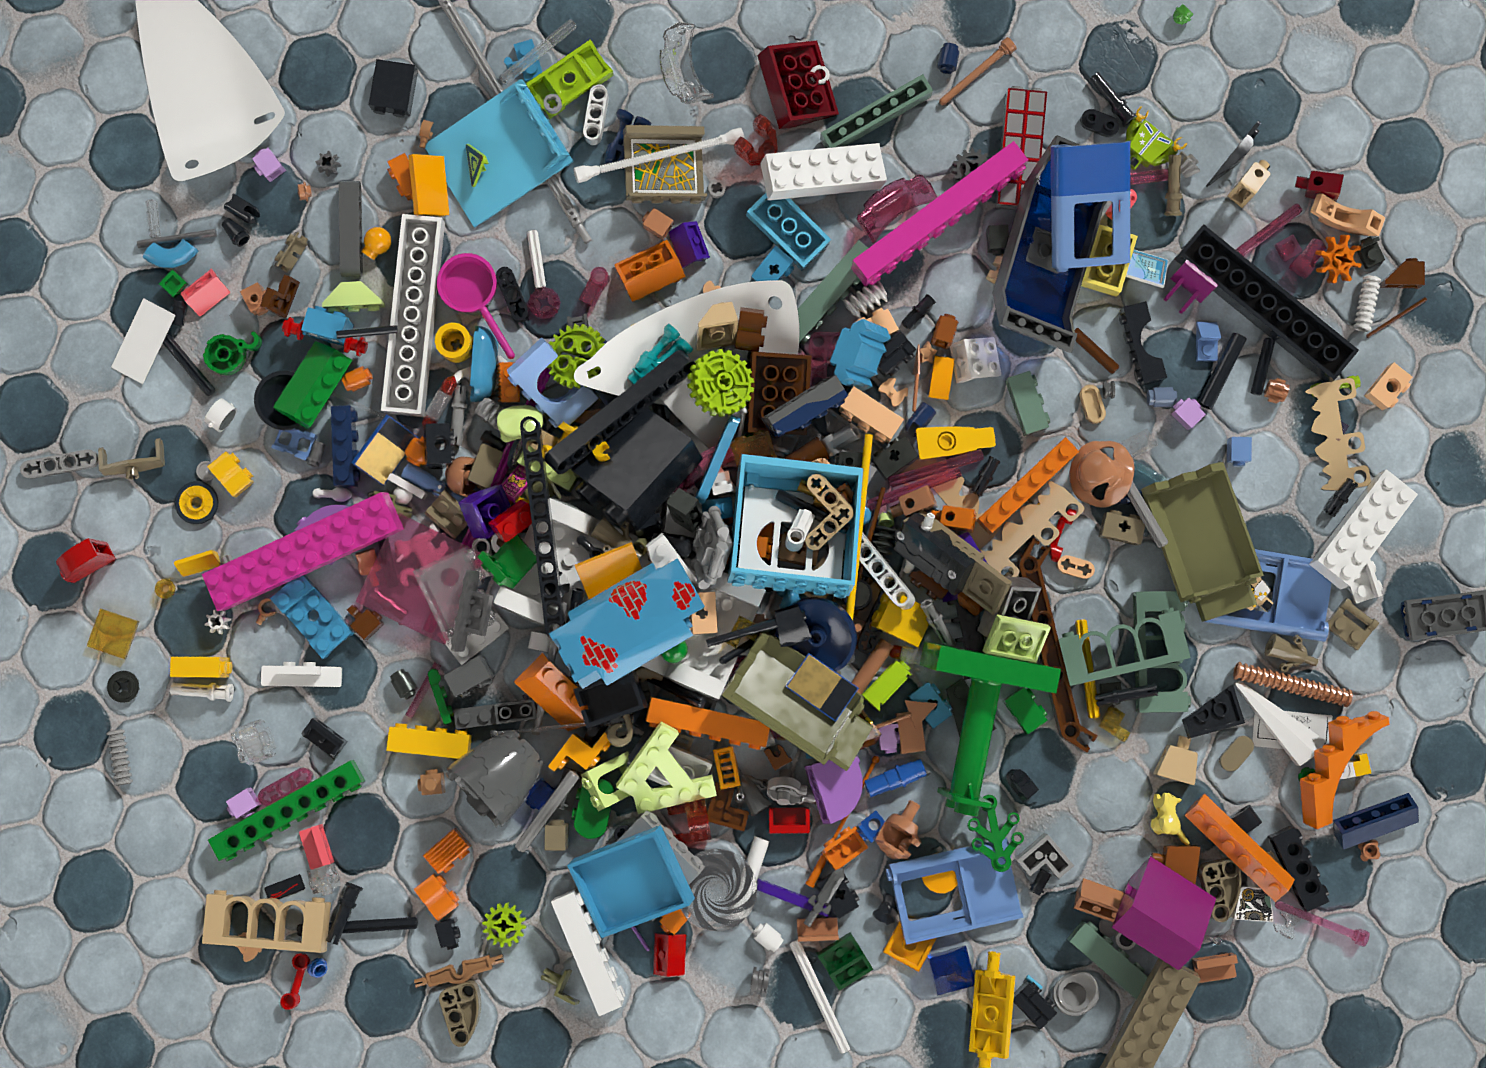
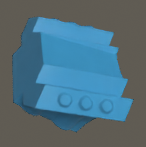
(859, 353)

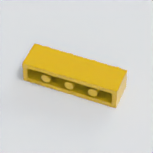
(428, 742)

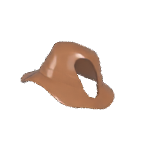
(1094, 468)

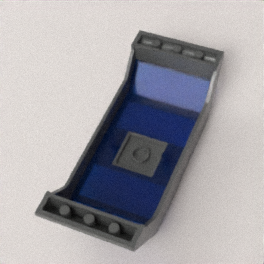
(1027, 290)

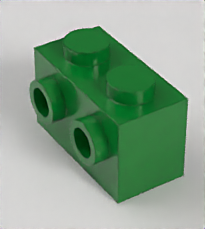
(1025, 710)

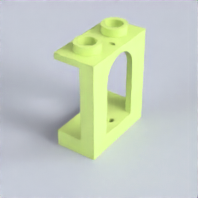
(591, 777)

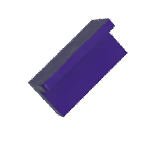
(688, 243)

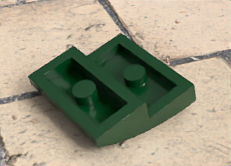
(844, 961)

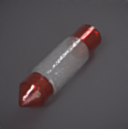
(440, 401)
(906, 654)

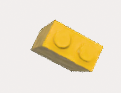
(900, 623)
(200, 667)

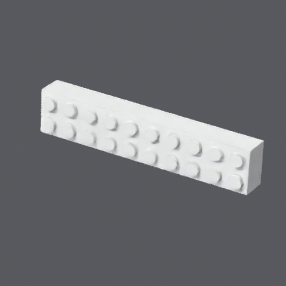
(414, 315)

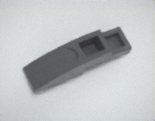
(495, 714)

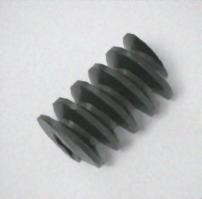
(883, 542)

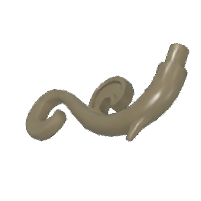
(643, 674)

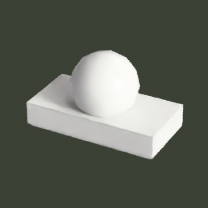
(405, 490)

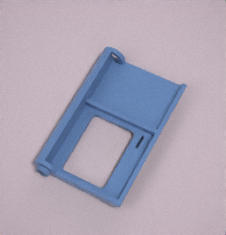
(985, 894)

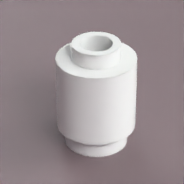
(768, 937)

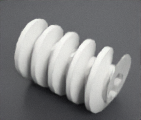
(866, 299)

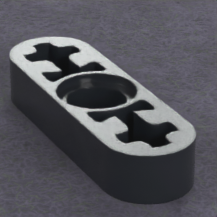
(511, 278)

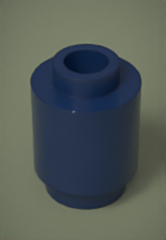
(948, 58)

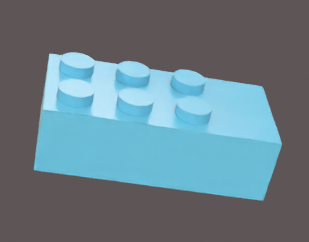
(789, 229)

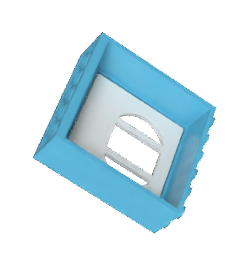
(762, 480)

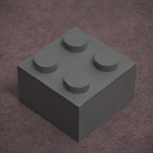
(469, 676)

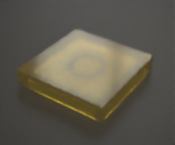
(113, 633)

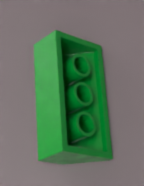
(312, 384)

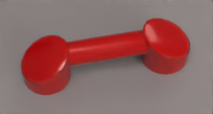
(1056, 551)
(292, 999)

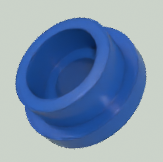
(317, 967)

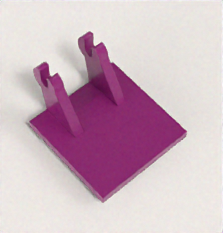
(1193, 281)

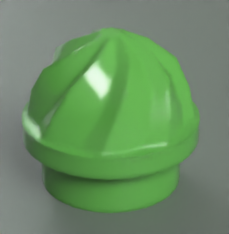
(1182, 14)

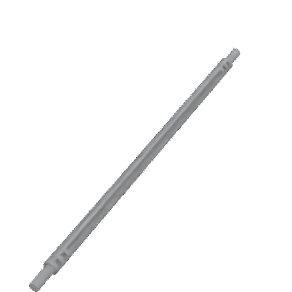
(496, 88)

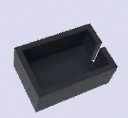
(611, 700)

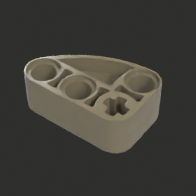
(1227, 884)
(466, 1005)

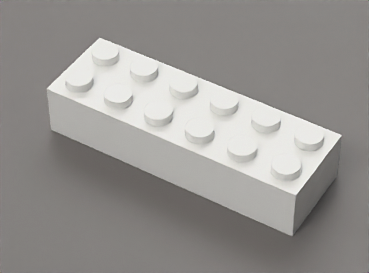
(823, 171)
(1363, 529)
(588, 953)

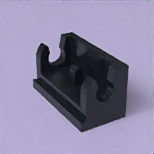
(324, 737)

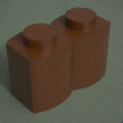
(750, 328)

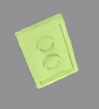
(1016, 638)

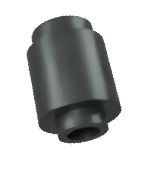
(403, 684)

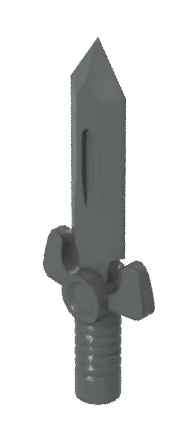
(824, 896)

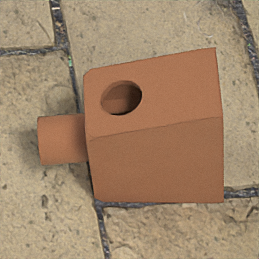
(922, 498)

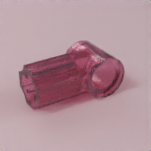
(1306, 261)
(594, 288)

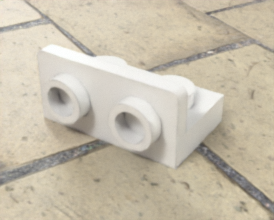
(1366, 584)

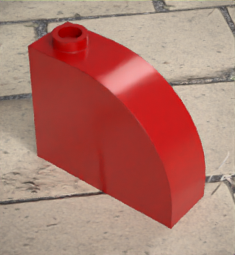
(84, 559)

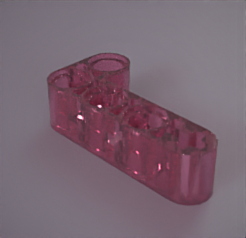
(821, 352)

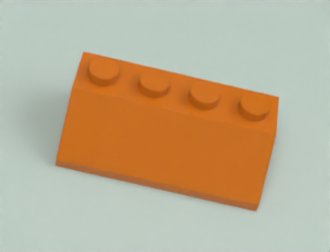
(552, 691)

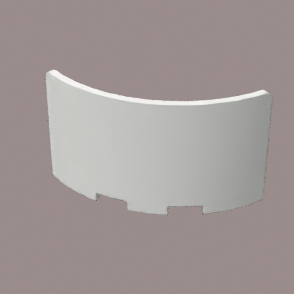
(701, 424)

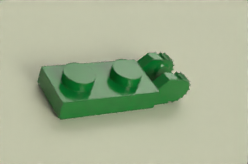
(439, 694)

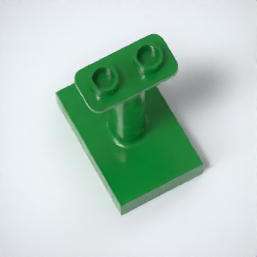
(986, 676)

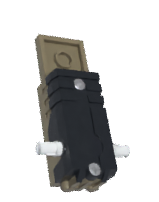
(949, 561)

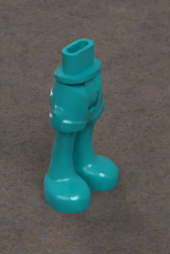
(649, 360)

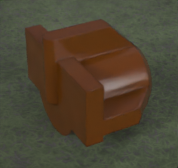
(846, 492)

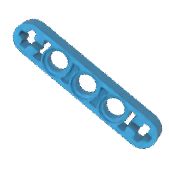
(717, 458)

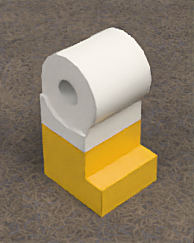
(1357, 767)

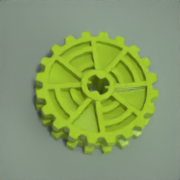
(706, 385)

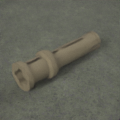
(1174, 196)

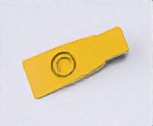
(952, 441)

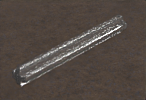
(538, 51)

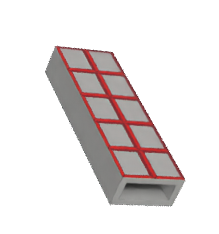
(1025, 125)

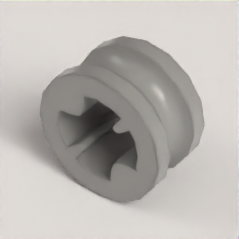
(550, 97)
(714, 183)

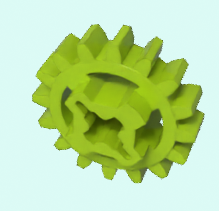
(513, 925)

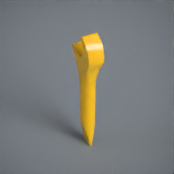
(598, 451)

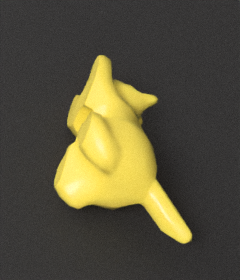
(1167, 819)

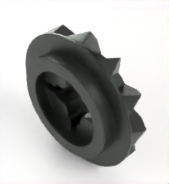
(114, 687)

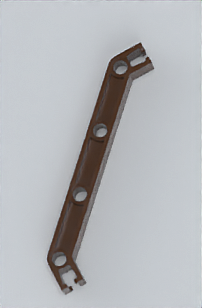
(1051, 654)

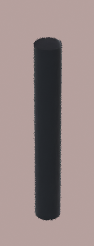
(366, 331)

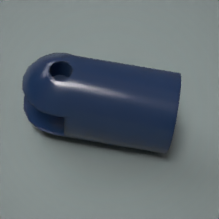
(922, 416)

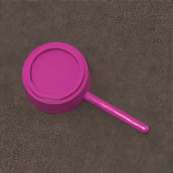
(469, 286)

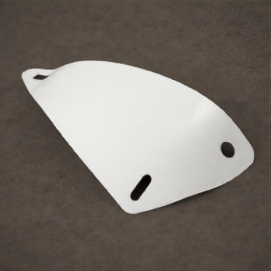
(201, 88)

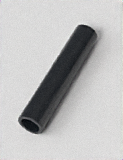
(1222, 371)

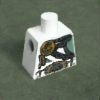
(1253, 904)

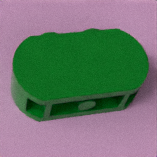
(588, 820)

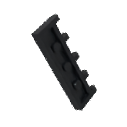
(969, 625)

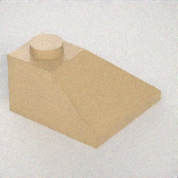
(717, 327)

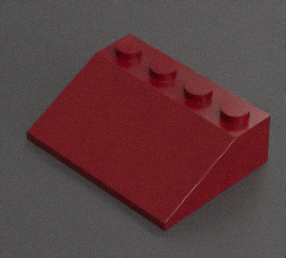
(788, 82)

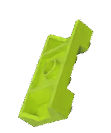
(584, 64)

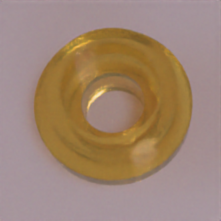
(159, 588)

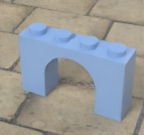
(526, 373)

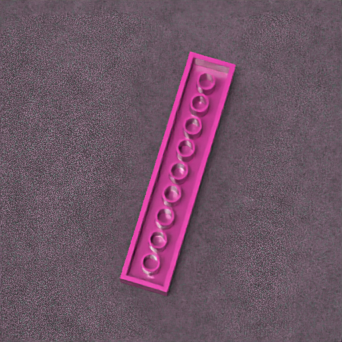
(940, 213)
(302, 551)

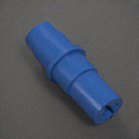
(895, 778)

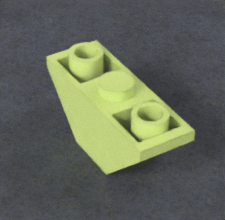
(352, 297)

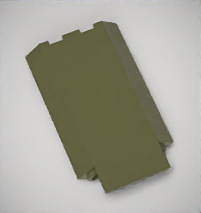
(1206, 539)
(761, 692)

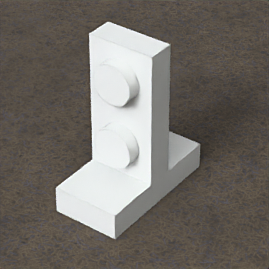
(723, 487)

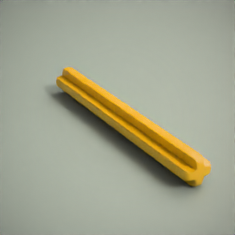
(1089, 687)

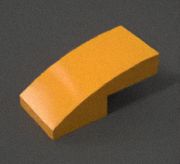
(941, 377)

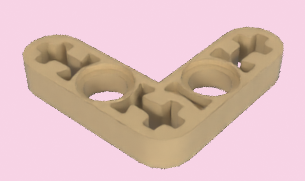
(833, 508)

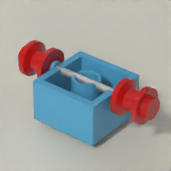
(323, 326)

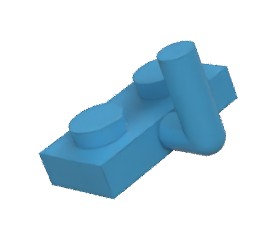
(521, 50)

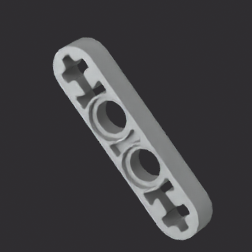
(60, 466)

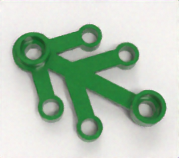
(996, 837)

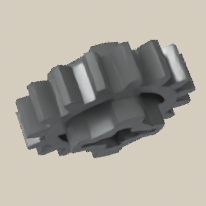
(966, 163)

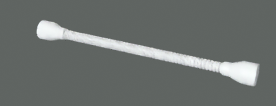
(584, 173)

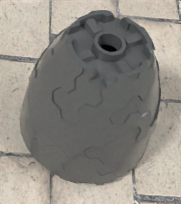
(497, 775)

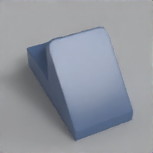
(1207, 341)

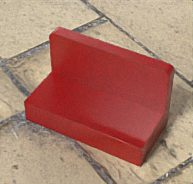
(669, 954)

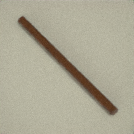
(1396, 317)

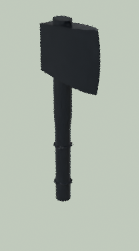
(789, 624)

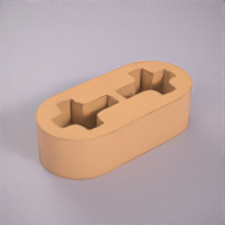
(1074, 571)

